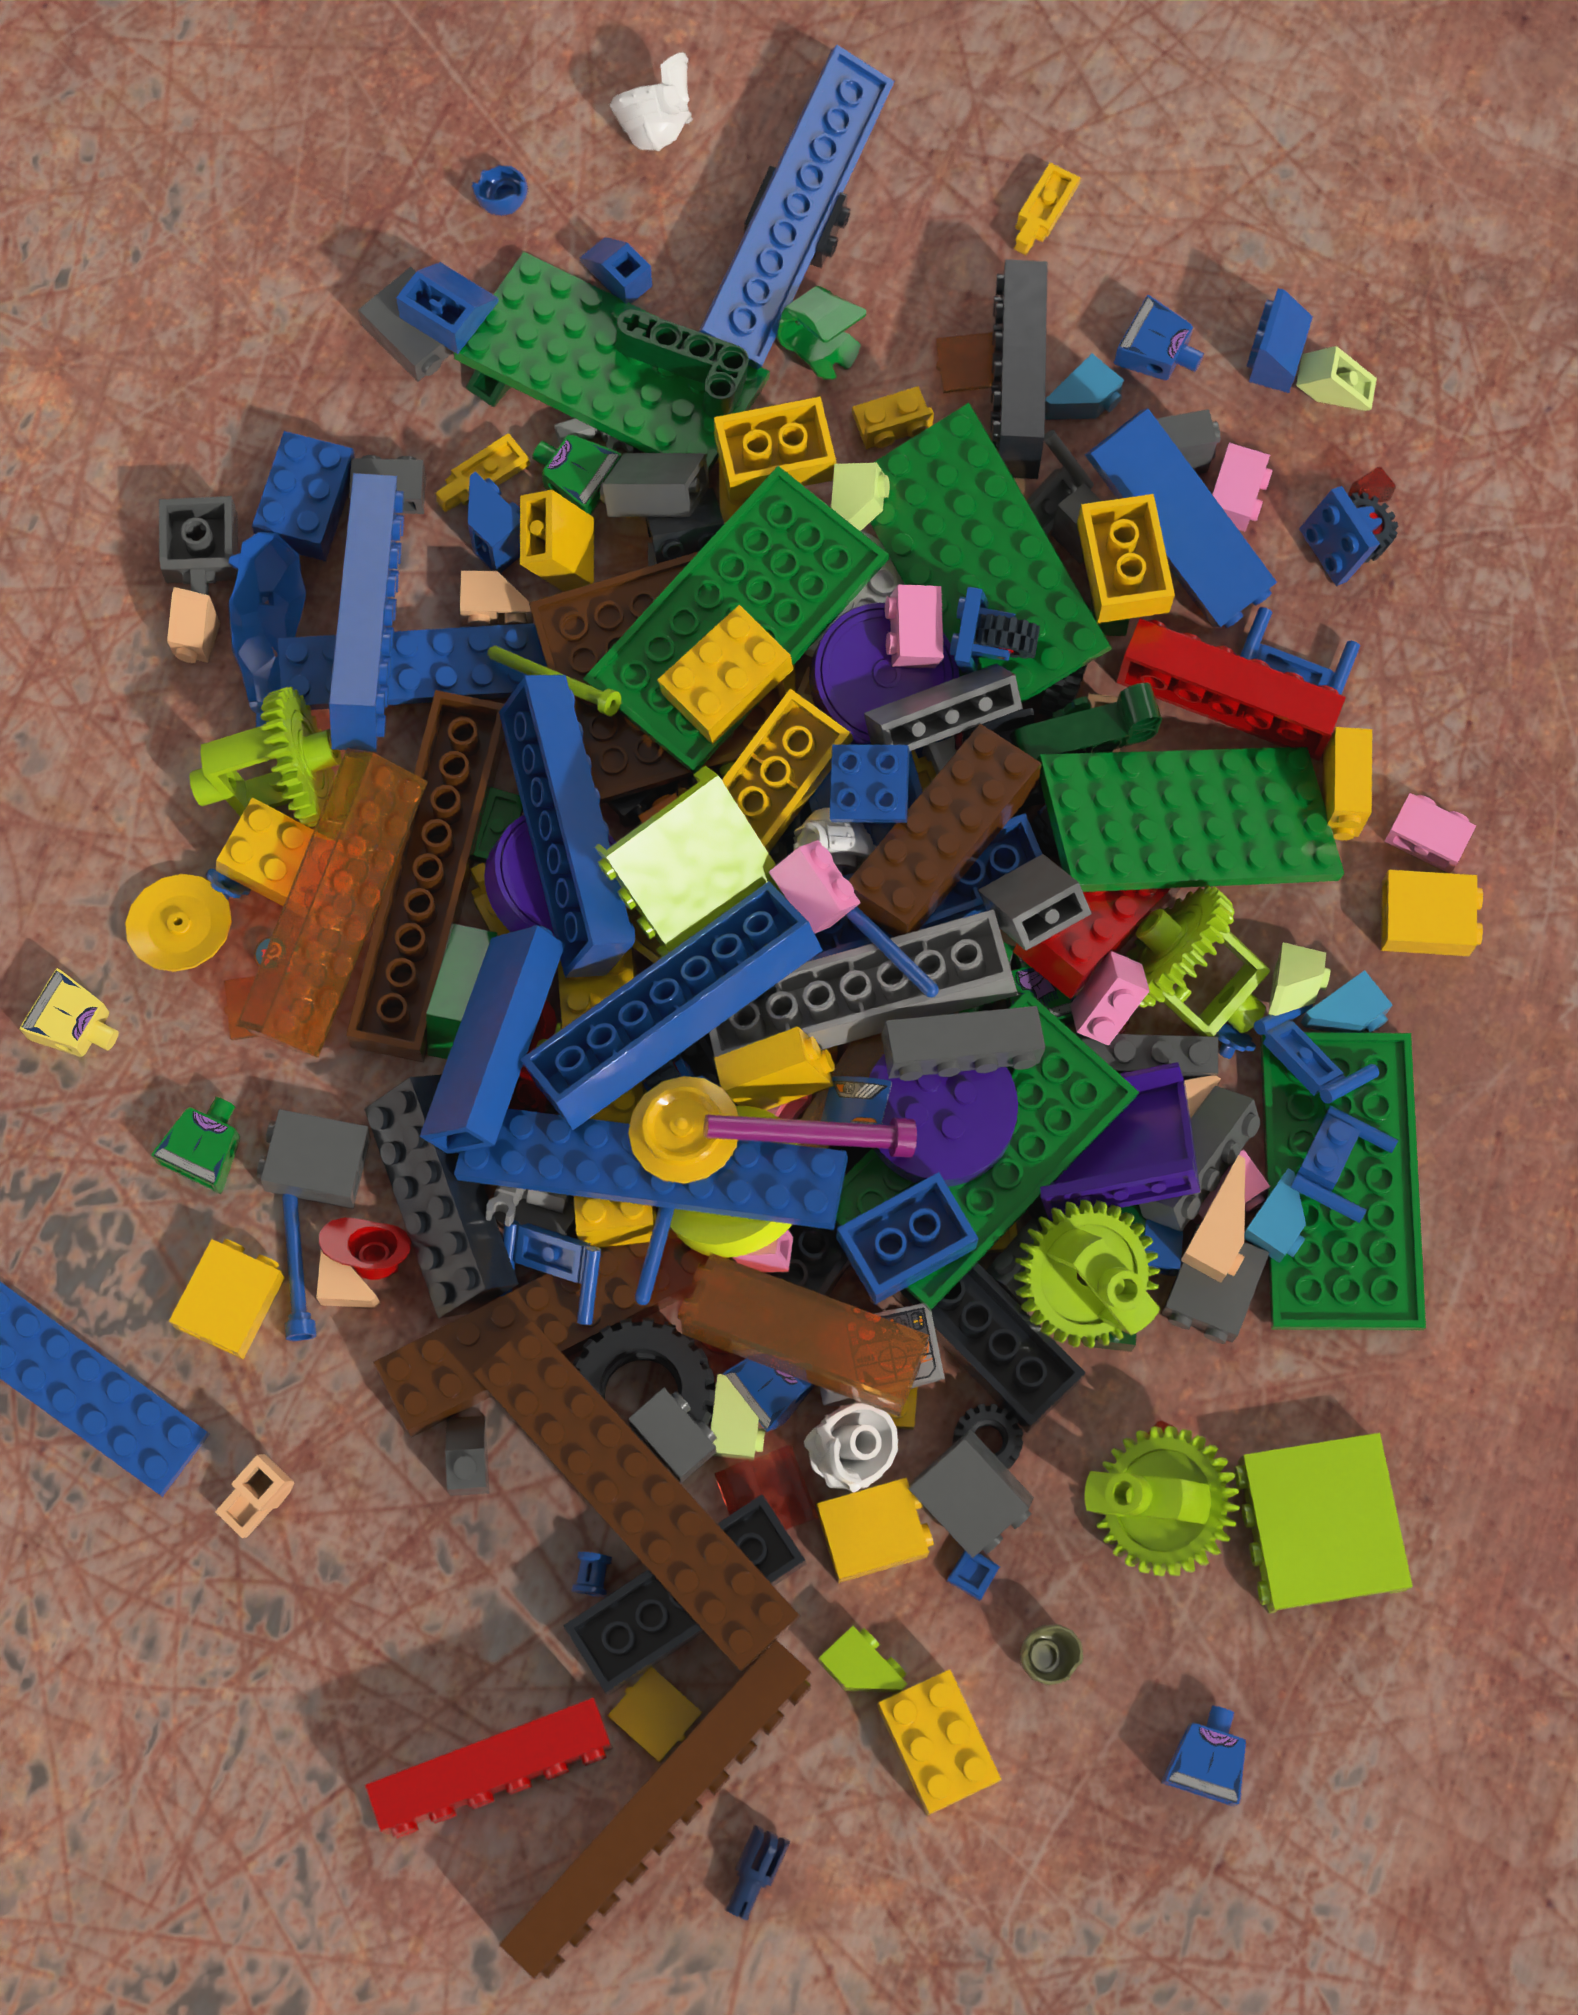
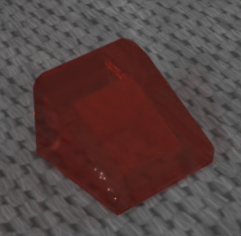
(1376, 484)

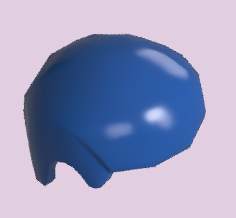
(500, 190)

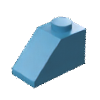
(1085, 392)
(1350, 1008)
(1279, 1221)

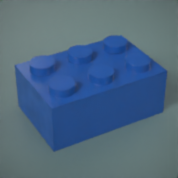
(305, 494)
(907, 1238)

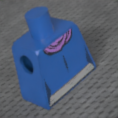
(1157, 342)
(768, 1391)
(1209, 1760)

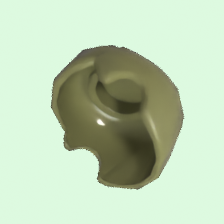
(1051, 1654)

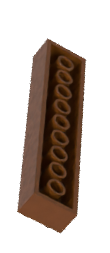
(429, 877)
(435, 1373)
(637, 1496)
(656, 1810)

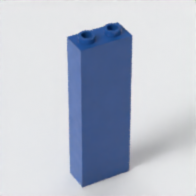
(1198, 536)
(492, 1040)

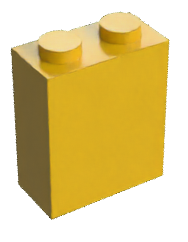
(556, 540)
(1348, 781)
(1430, 913)
(775, 1070)
(228, 1297)
(874, 1530)

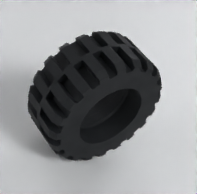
(653, 1343)

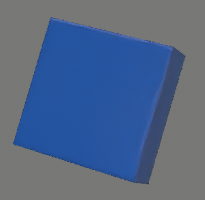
(973, 1574)

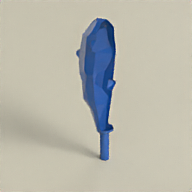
(265, 572)

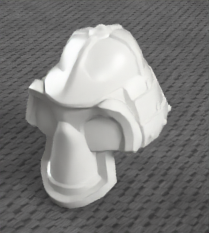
(656, 112)
(844, 840)
(853, 1446)

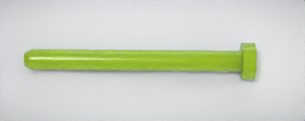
(606, 701)

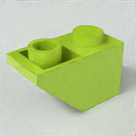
(859, 1666)

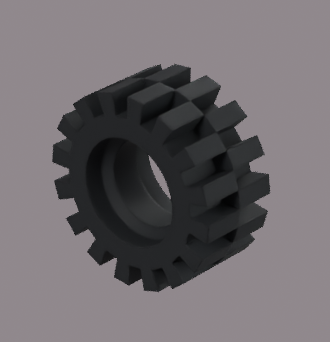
(1062, 692)
(996, 1418)

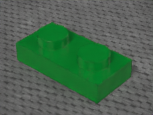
(500, 811)

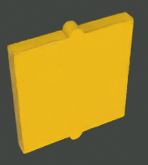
(655, 1714)

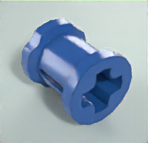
(591, 1574)

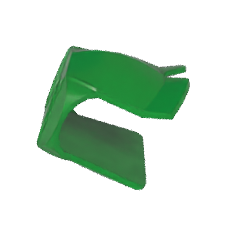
(820, 330)

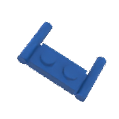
(1286, 662)
(1306, 1059)
(1329, 1155)
(557, 1256)

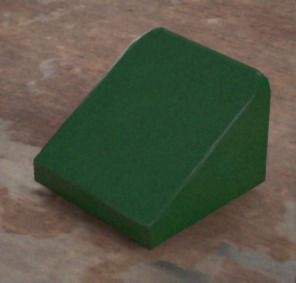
(487, 388)

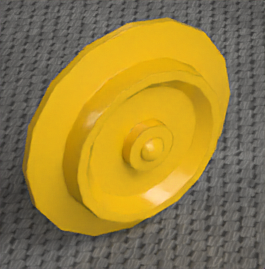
(178, 922)
(669, 1130)

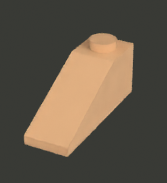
(1221, 1233)

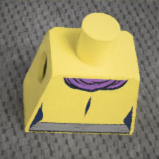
(68, 1018)

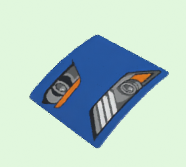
(856, 1100)

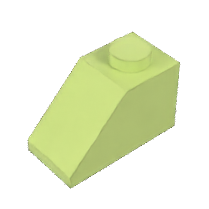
(1336, 379)
(859, 492)
(1297, 978)
(734, 1423)

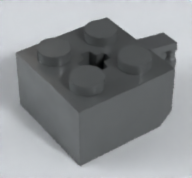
(194, 560)

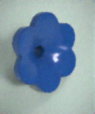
(226, 885)
(1233, 1041)

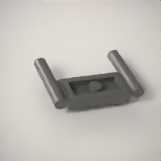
(1058, 484)

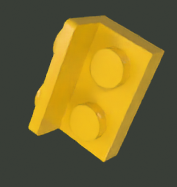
(892, 417)

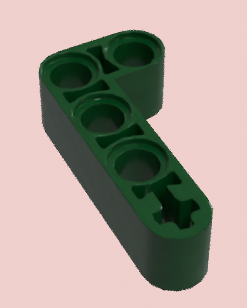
(675, 350)
(1097, 729)

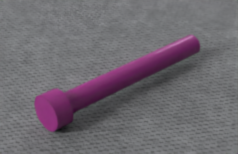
(898, 1137)

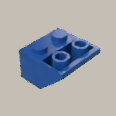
(444, 305)
(1279, 342)
(492, 524)

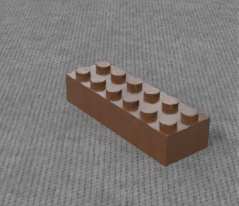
(944, 832)

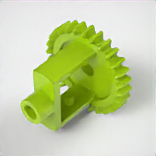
(291, 737)
(1177, 940)
(1112, 1269)
(1163, 1500)

